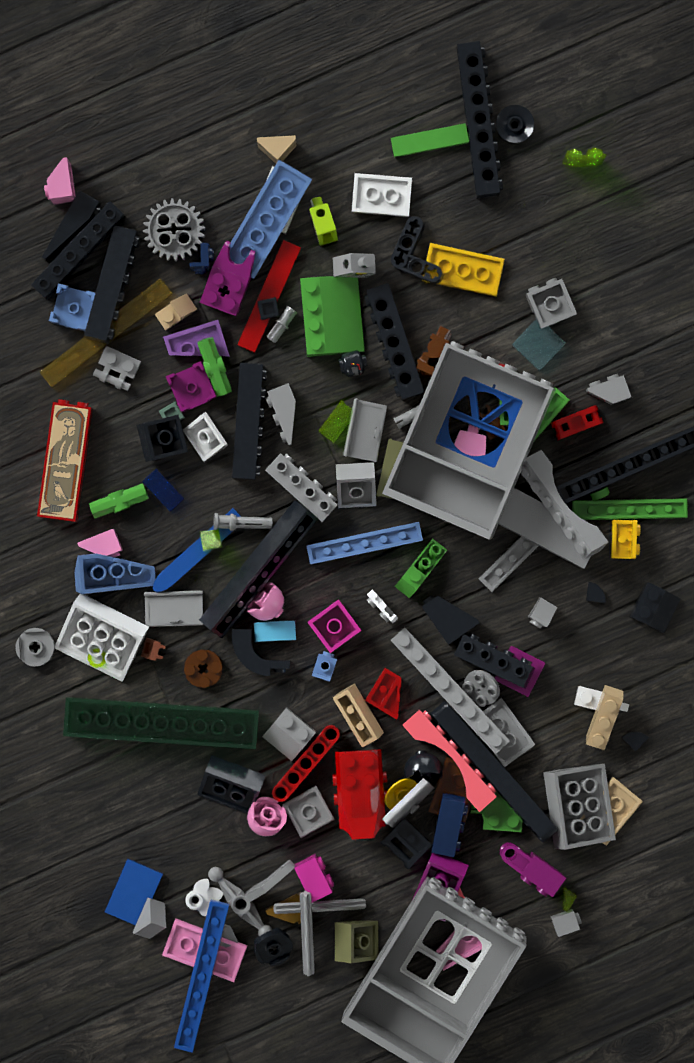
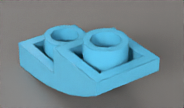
(274, 631)

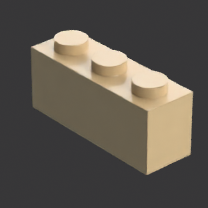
(358, 715)
(604, 717)

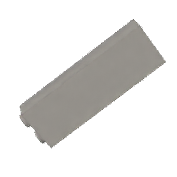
(535, 523)

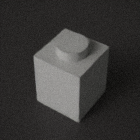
(566, 922)

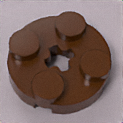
(192, 670)

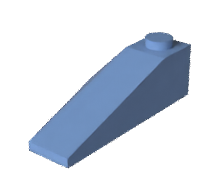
(106, 573)

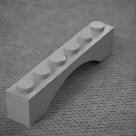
(583, 535)

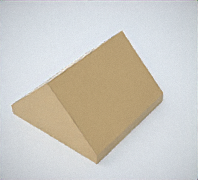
(277, 147)

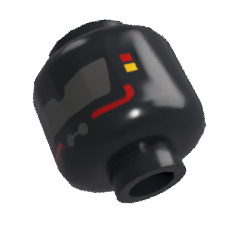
(352, 363)

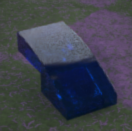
(163, 490)

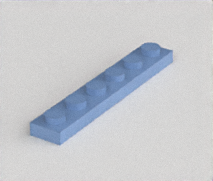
(364, 543)

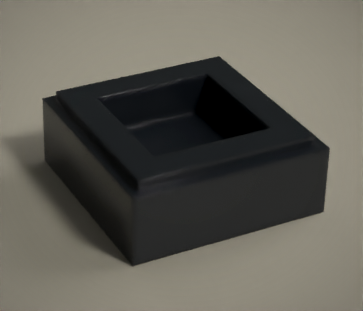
(268, 308)

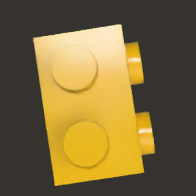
(624, 539)

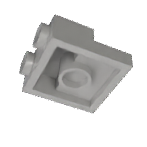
(550, 303)

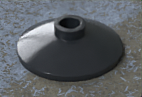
(517, 114)

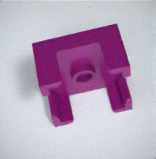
(191, 387)

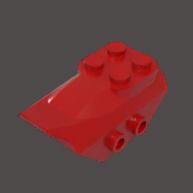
(360, 792)

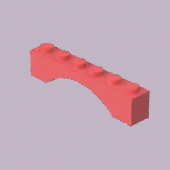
(476, 790)

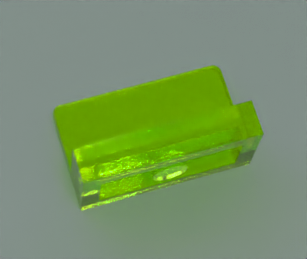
(336, 422)

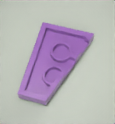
(185, 341)

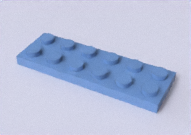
(269, 215)

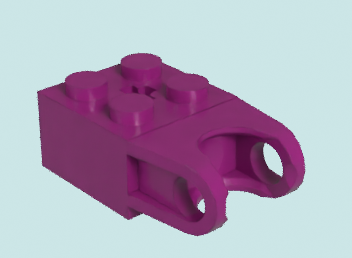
(229, 274)
(533, 869)

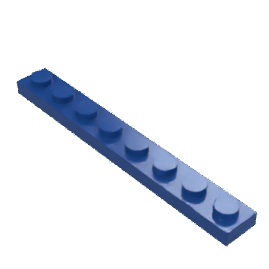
(201, 975)

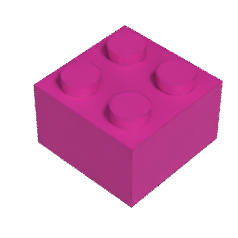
(334, 626)
(314, 878)

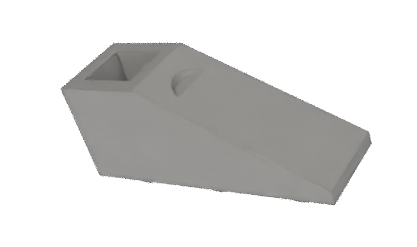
(284, 405)

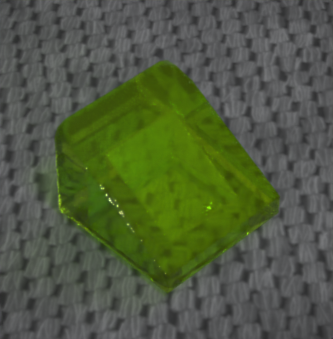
(210, 540)
(568, 898)

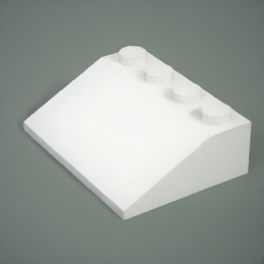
(97, 626)

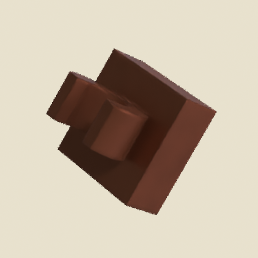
(151, 649)

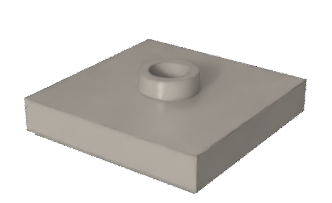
(308, 811)

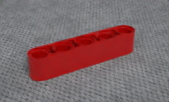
(301, 771)

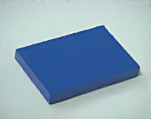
(132, 890)

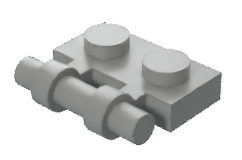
(120, 363)

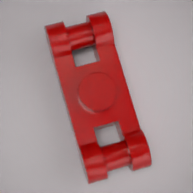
(577, 422)

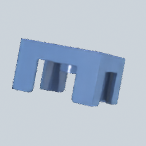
(72, 307)

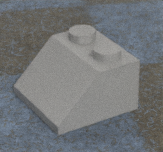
(356, 485)
(289, 734)

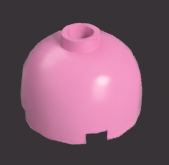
(267, 603)
(266, 816)

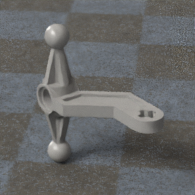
(233, 893)

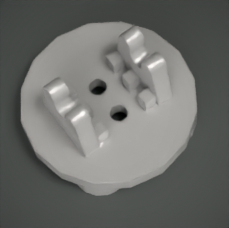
(481, 687)

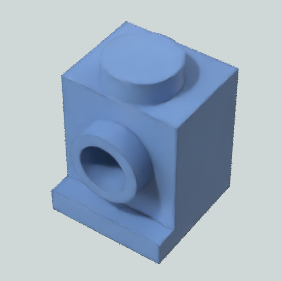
(324, 674)

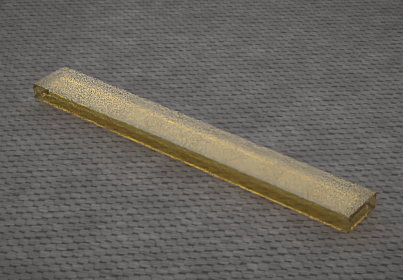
(87, 348)

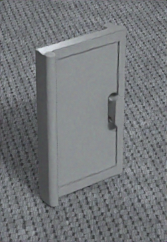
(362, 430)
(173, 608)
(408, 804)

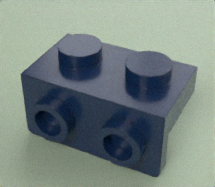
(207, 257)

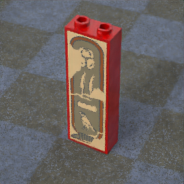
(65, 461)

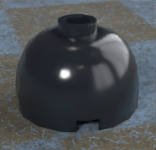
(423, 766)

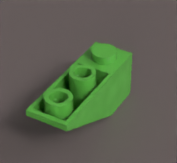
(421, 568)

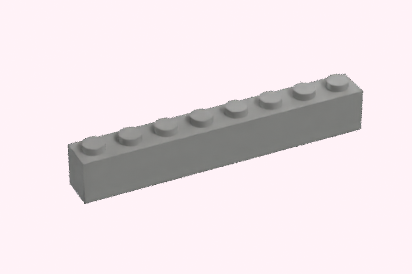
(450, 690)

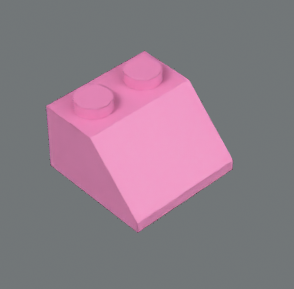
(61, 184)

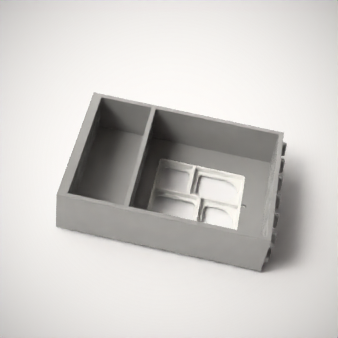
(410, 1012)

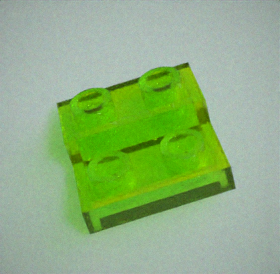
(591, 158)

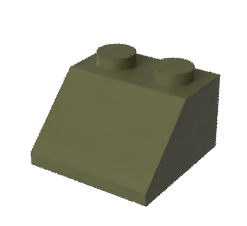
(356, 941)

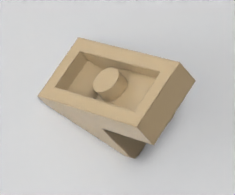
(176, 311)

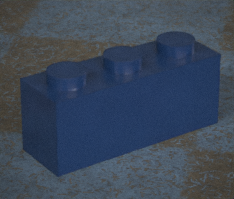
(449, 825)

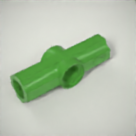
(214, 366)
(118, 501)

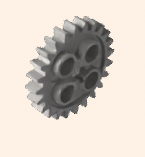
(173, 212)

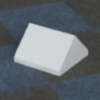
(205, 437)

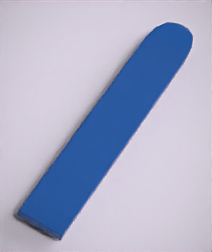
(186, 561)

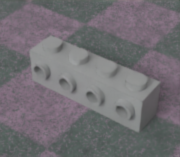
(301, 487)

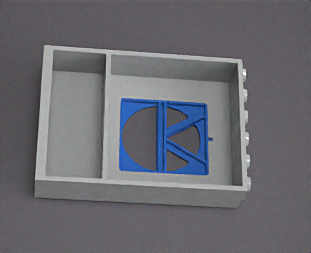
(442, 478)

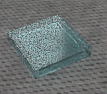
(538, 344)

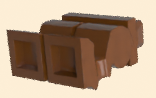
(435, 349)

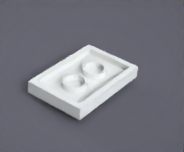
(381, 195)

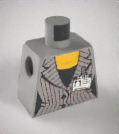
(359, 265)

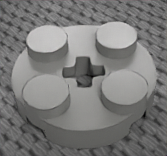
(43, 654)

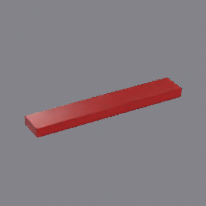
(272, 288)

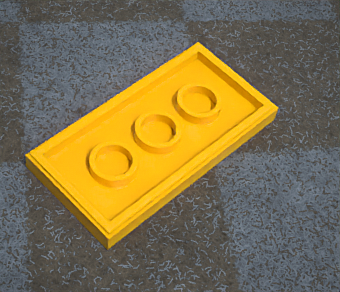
(466, 269)

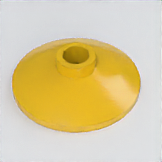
(398, 792)

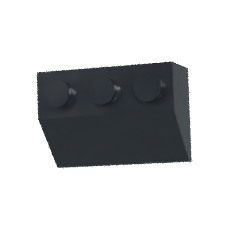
(230, 784)

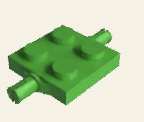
(499, 816)

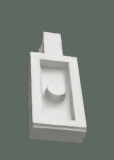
(589, 698)

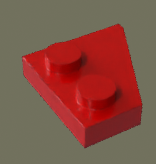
(386, 693)

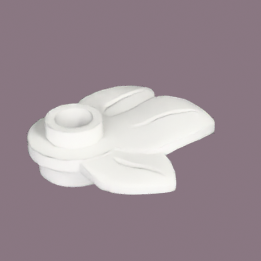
(205, 894)

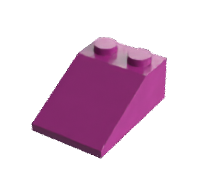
(445, 869)

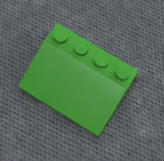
(332, 315)

